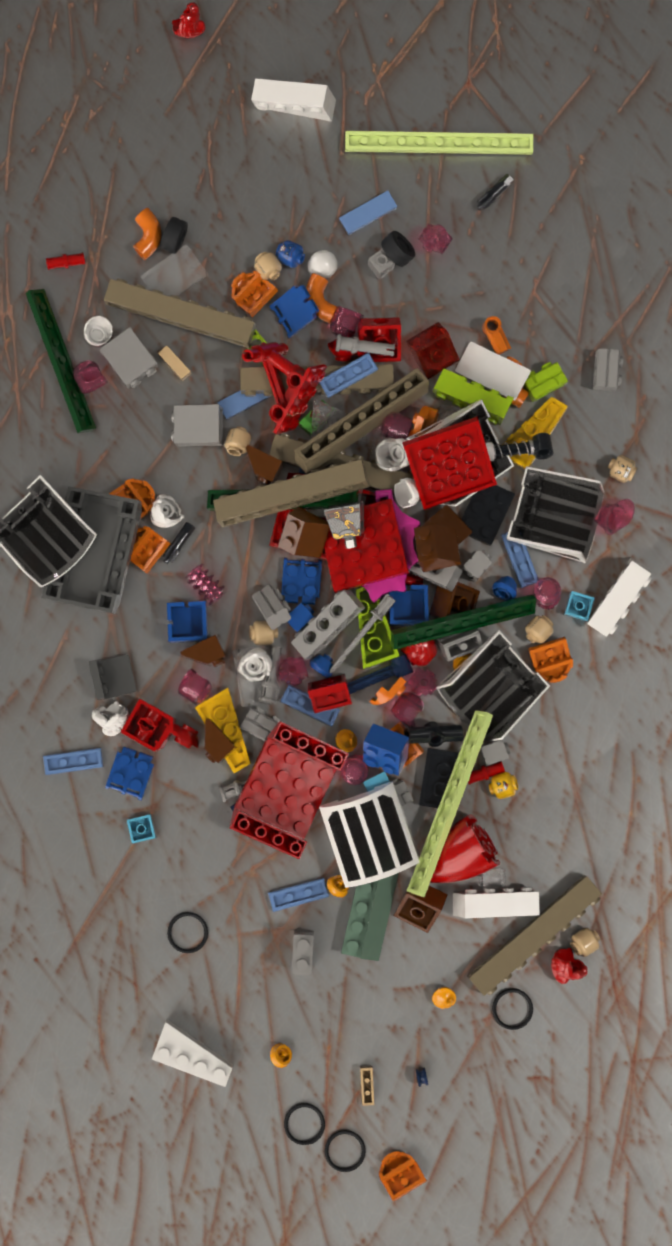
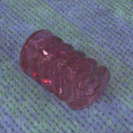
(205, 584)

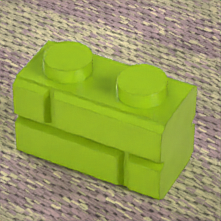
(545, 381)

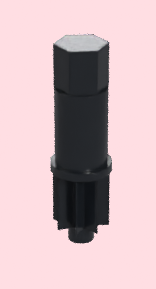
(491, 195)
(177, 544)

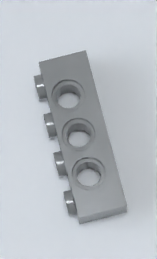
(445, 578)
(351, 609)

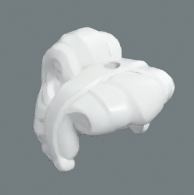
(391, 454)
(171, 515)
(261, 661)
(111, 718)

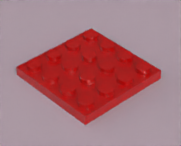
(450, 463)
(377, 554)

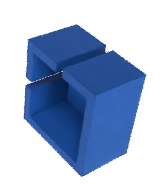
(410, 606)
(189, 623)
(385, 749)

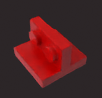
(329, 693)

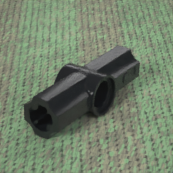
(434, 734)

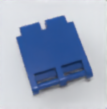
(295, 309)
(301, 581)
(130, 772)

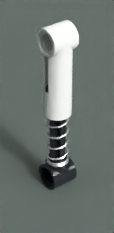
(539, 446)

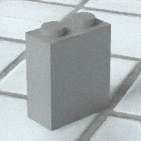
(129, 358)
(197, 425)
(302, 952)

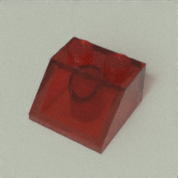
(433, 350)

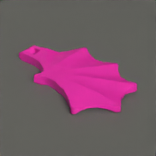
(406, 527)

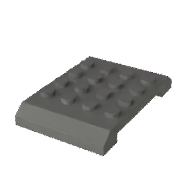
(101, 573)

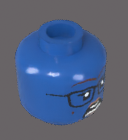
(290, 254)

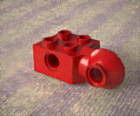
(374, 330)
(154, 728)

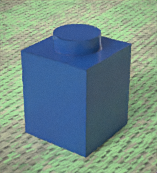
(300, 617)

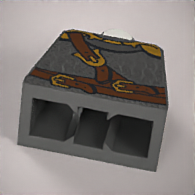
(346, 521)

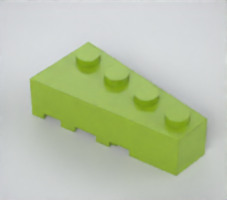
(462, 394)
(376, 643)

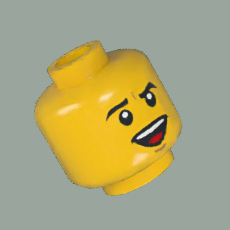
(503, 785)

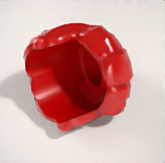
(189, 23)
(421, 653)
(566, 968)

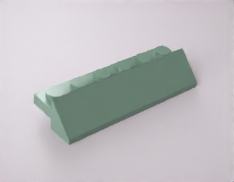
(369, 918)

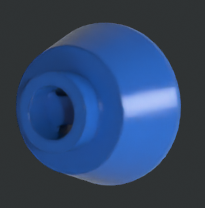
(505, 588)
(322, 664)

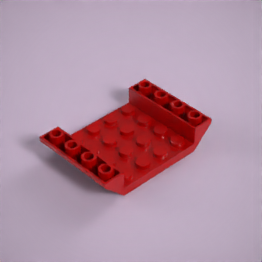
(286, 789)

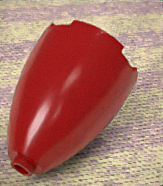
(465, 853)

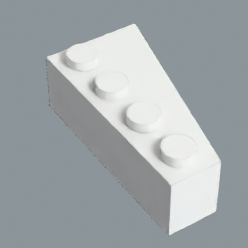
(294, 98)
(619, 597)
(496, 903)
(190, 1055)

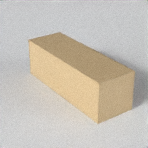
(174, 363)
(367, 1088)

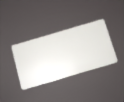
(492, 370)

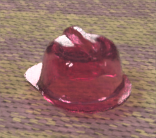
(615, 516)

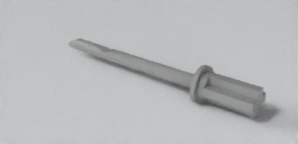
(378, 613)

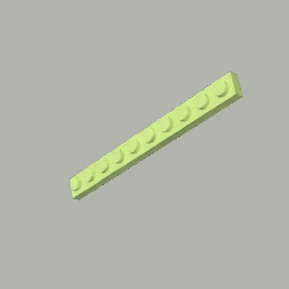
(438, 142)
(449, 803)

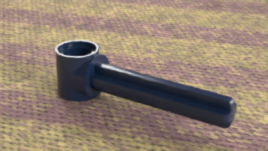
(399, 667)

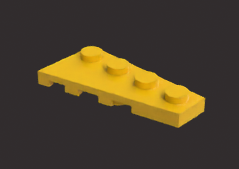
(542, 421)
(222, 713)

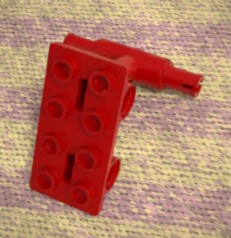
(301, 383)

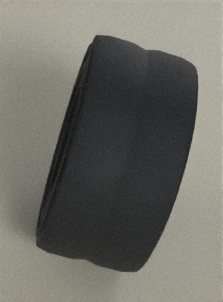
(174, 235)
(398, 248)

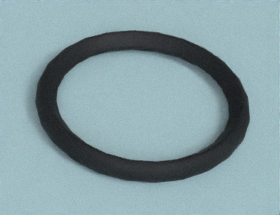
(170, 929)
(495, 1005)
(287, 1129)
(362, 1147)

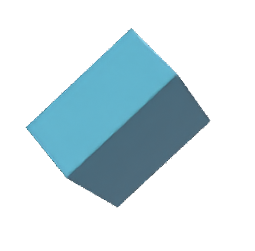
(579, 606)
(376, 781)
(141, 828)

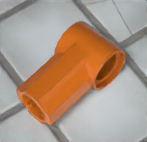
(497, 337)

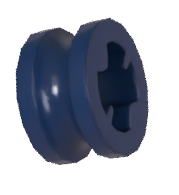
(421, 1077)

